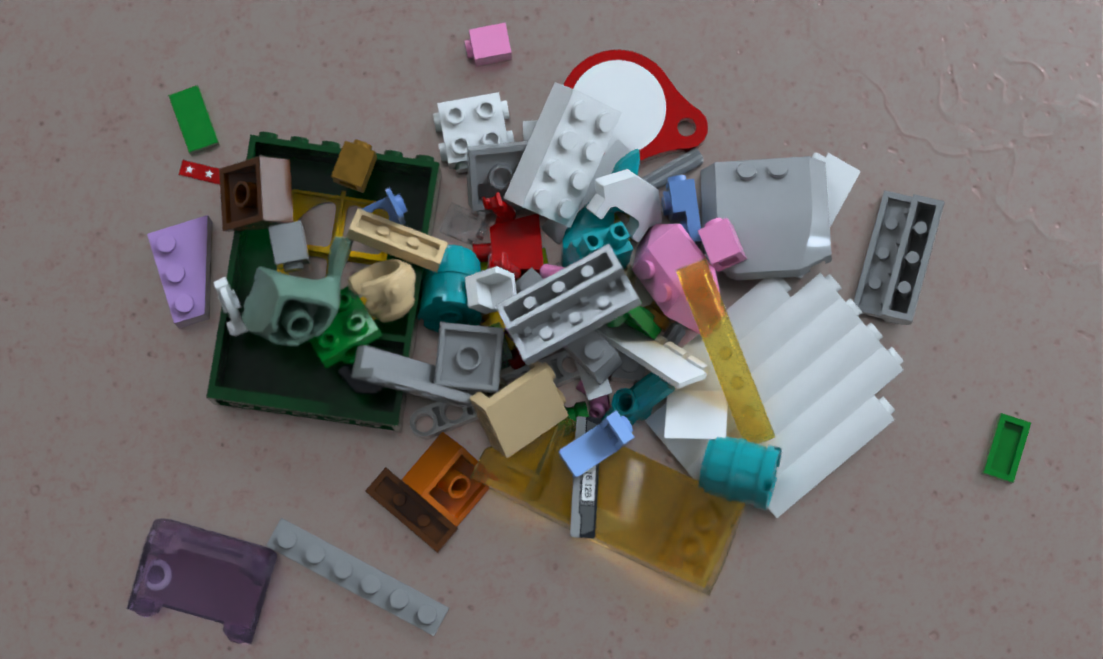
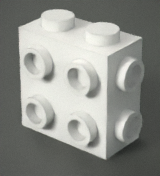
(470, 124)

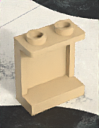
(521, 409)

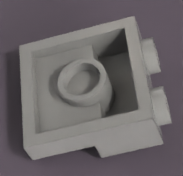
(491, 172)

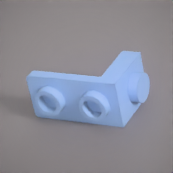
(597, 444)

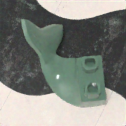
(295, 308)

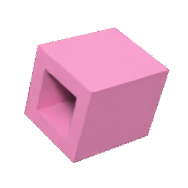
(488, 45)
(721, 243)

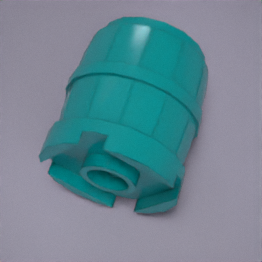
(445, 290)
(740, 471)

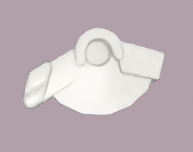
(230, 305)

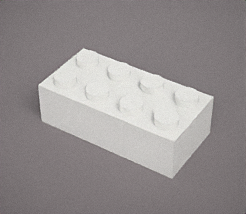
(562, 154)

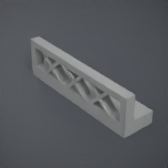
(405, 376)

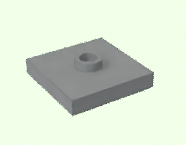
(469, 357)

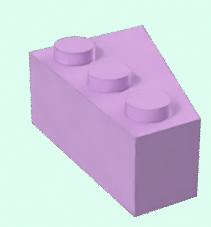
(184, 268)

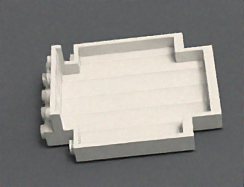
(814, 377)

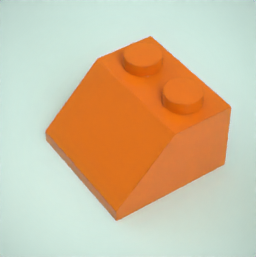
(445, 479)

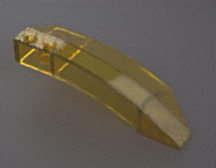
(641, 506)

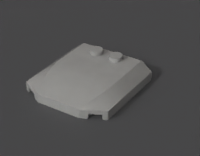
(775, 210)

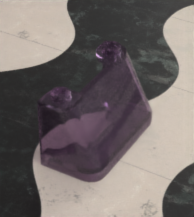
(203, 577)

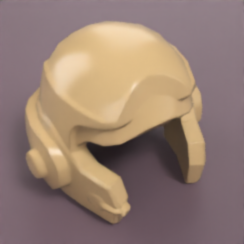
(386, 287)

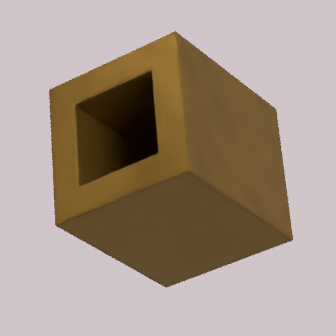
(354, 165)

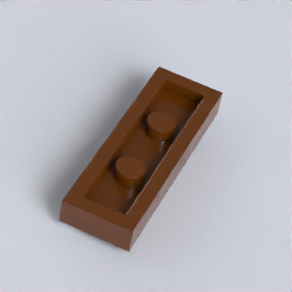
(411, 510)

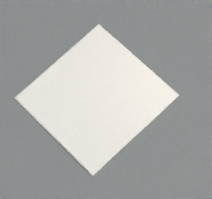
(696, 415)

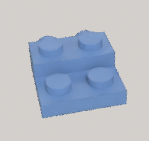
(681, 205)

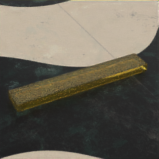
(725, 352)

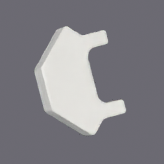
(630, 195)

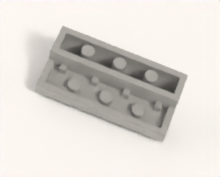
(898, 257)
(568, 305)

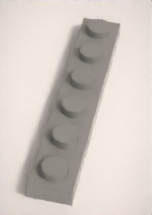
(357, 576)

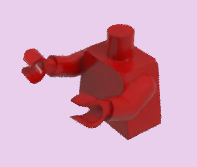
(514, 242)

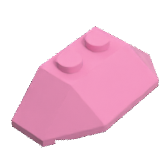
(655, 265)

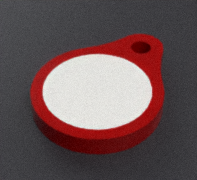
(647, 102)

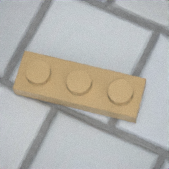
(397, 240)

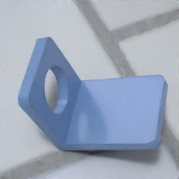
(392, 204)

